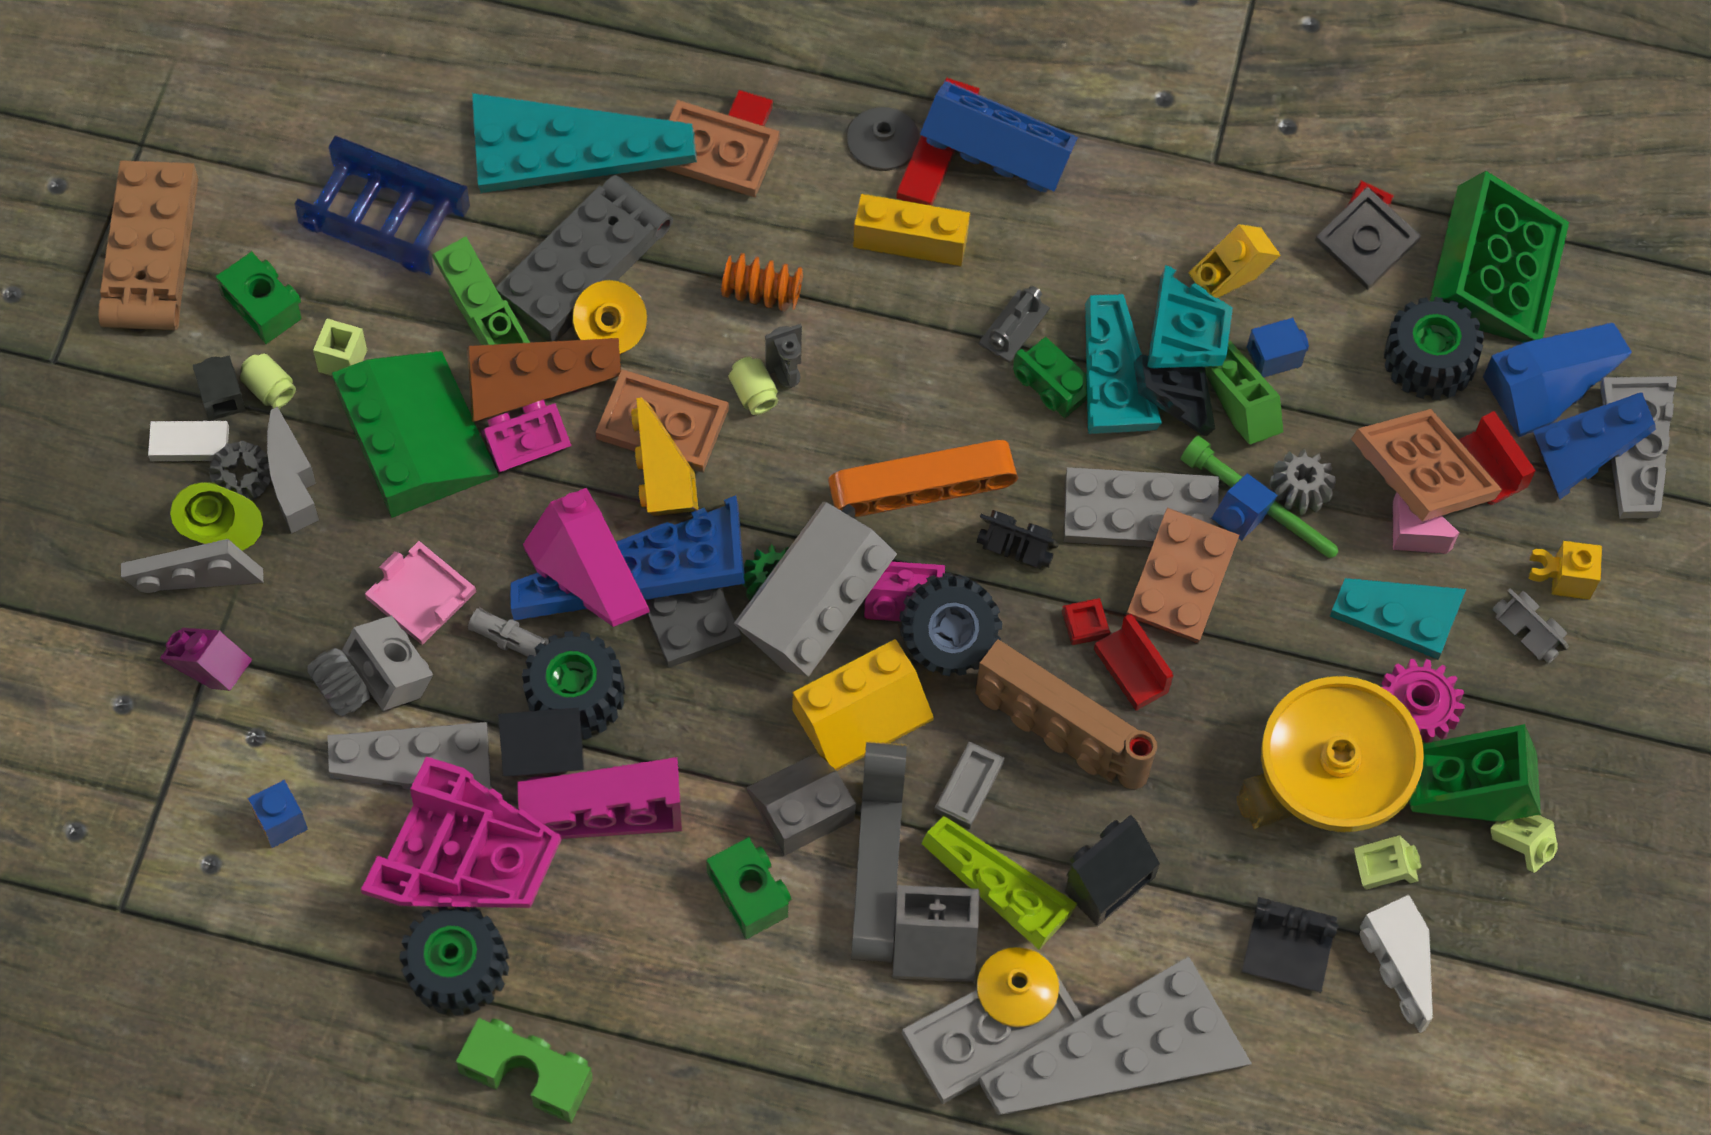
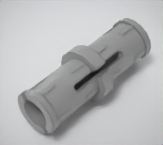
(505, 633)

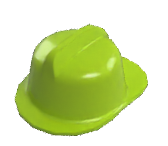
(215, 514)

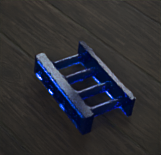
(394, 174)

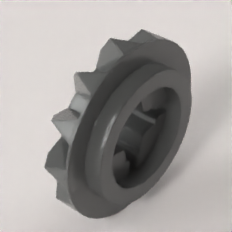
(254, 458)

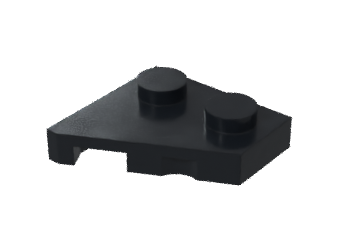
(1177, 391)

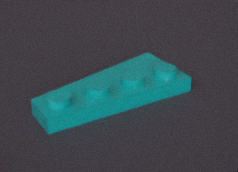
(1111, 376)

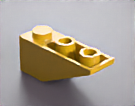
(667, 474)

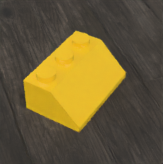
(861, 703)

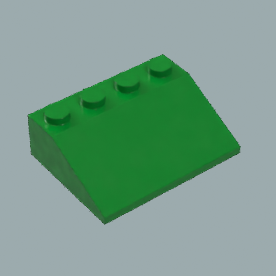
(1501, 258)
(413, 429)

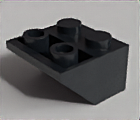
(1111, 870)

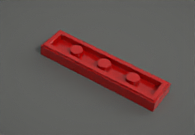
(927, 167)

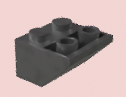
(935, 933)

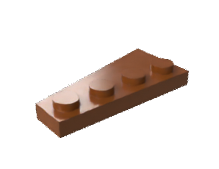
(524, 373)

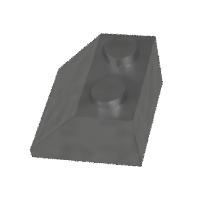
(803, 803)

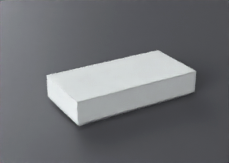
(186, 440)

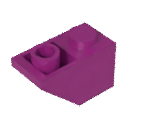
(206, 657)

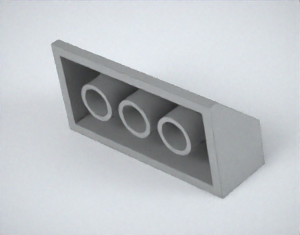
(815, 589)

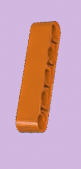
(924, 478)

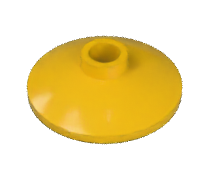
(621, 303)
(1017, 1005)

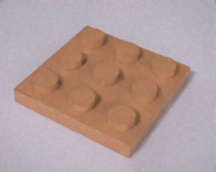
(1426, 464)

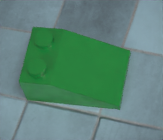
(1480, 776)

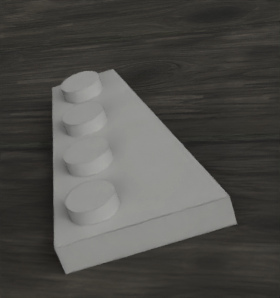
(1641, 469)

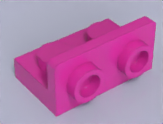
(525, 436)
(891, 589)

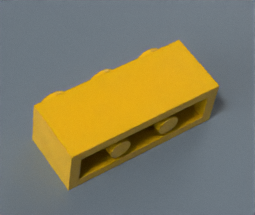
(911, 229)

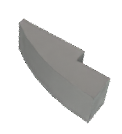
(290, 474)

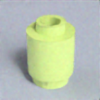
(267, 380)
(753, 385)

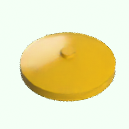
(1342, 754)

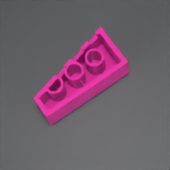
(607, 800)

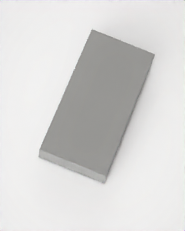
(969, 785)

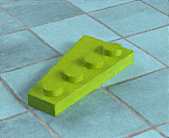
(1008, 888)

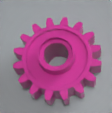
(1432, 688)

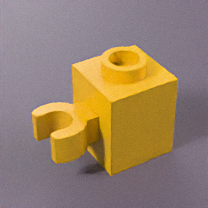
(1573, 570)

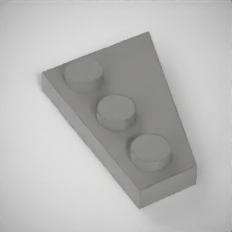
(194, 567)

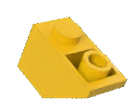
(1235, 261)

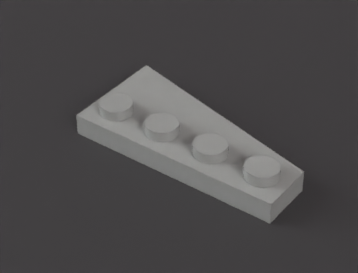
(399, 753)

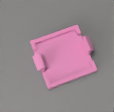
(419, 591)

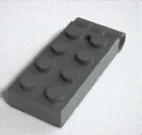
(588, 247)

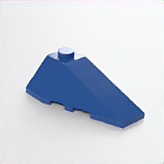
(1552, 373)

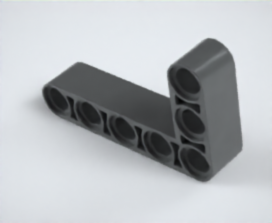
(878, 852)

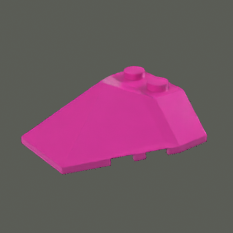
(462, 847)

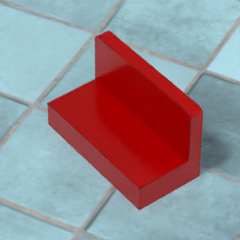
(1499, 456)
(1135, 663)

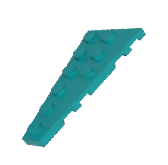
(550, 143)

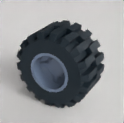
(950, 624)

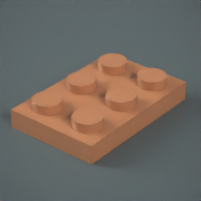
(727, 149)
(687, 416)
(1182, 575)

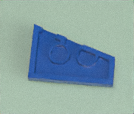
(1588, 440)

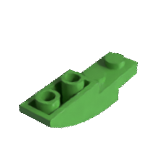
(477, 296)

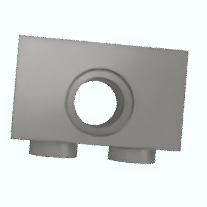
(387, 662)

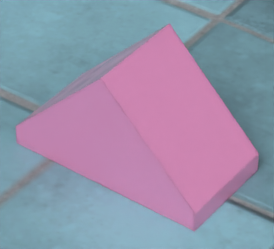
(1414, 535)

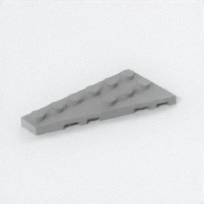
(1140, 1039)

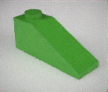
(1246, 397)

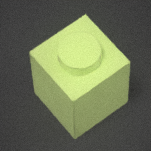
(339, 346)

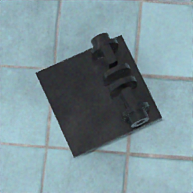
(1002, 525)
(1289, 945)

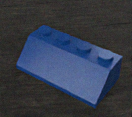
(998, 137)

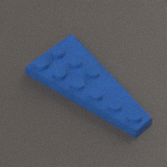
(663, 561)

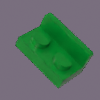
(1052, 376)

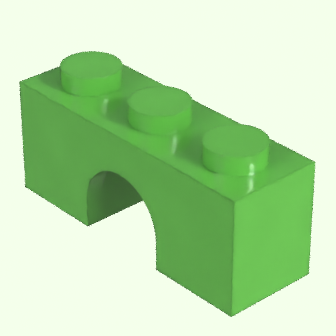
(496, 1050)

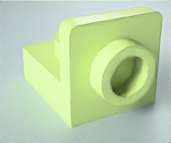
(1530, 836)
(1387, 862)

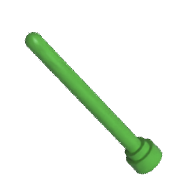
(1201, 456)

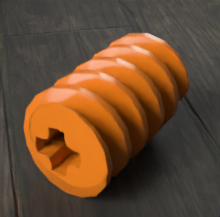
(761, 283)

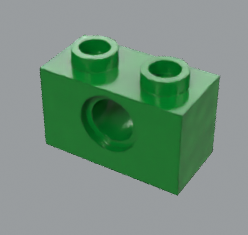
(265, 315)
(750, 910)

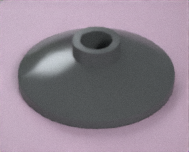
(882, 150)

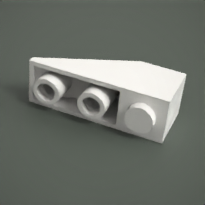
(1403, 949)

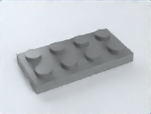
(1130, 505)
(966, 1043)

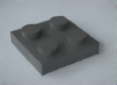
(692, 624)

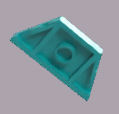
(1188, 326)

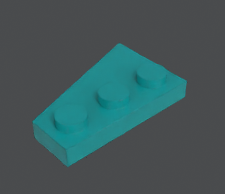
(1400, 612)

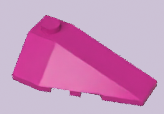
(582, 556)

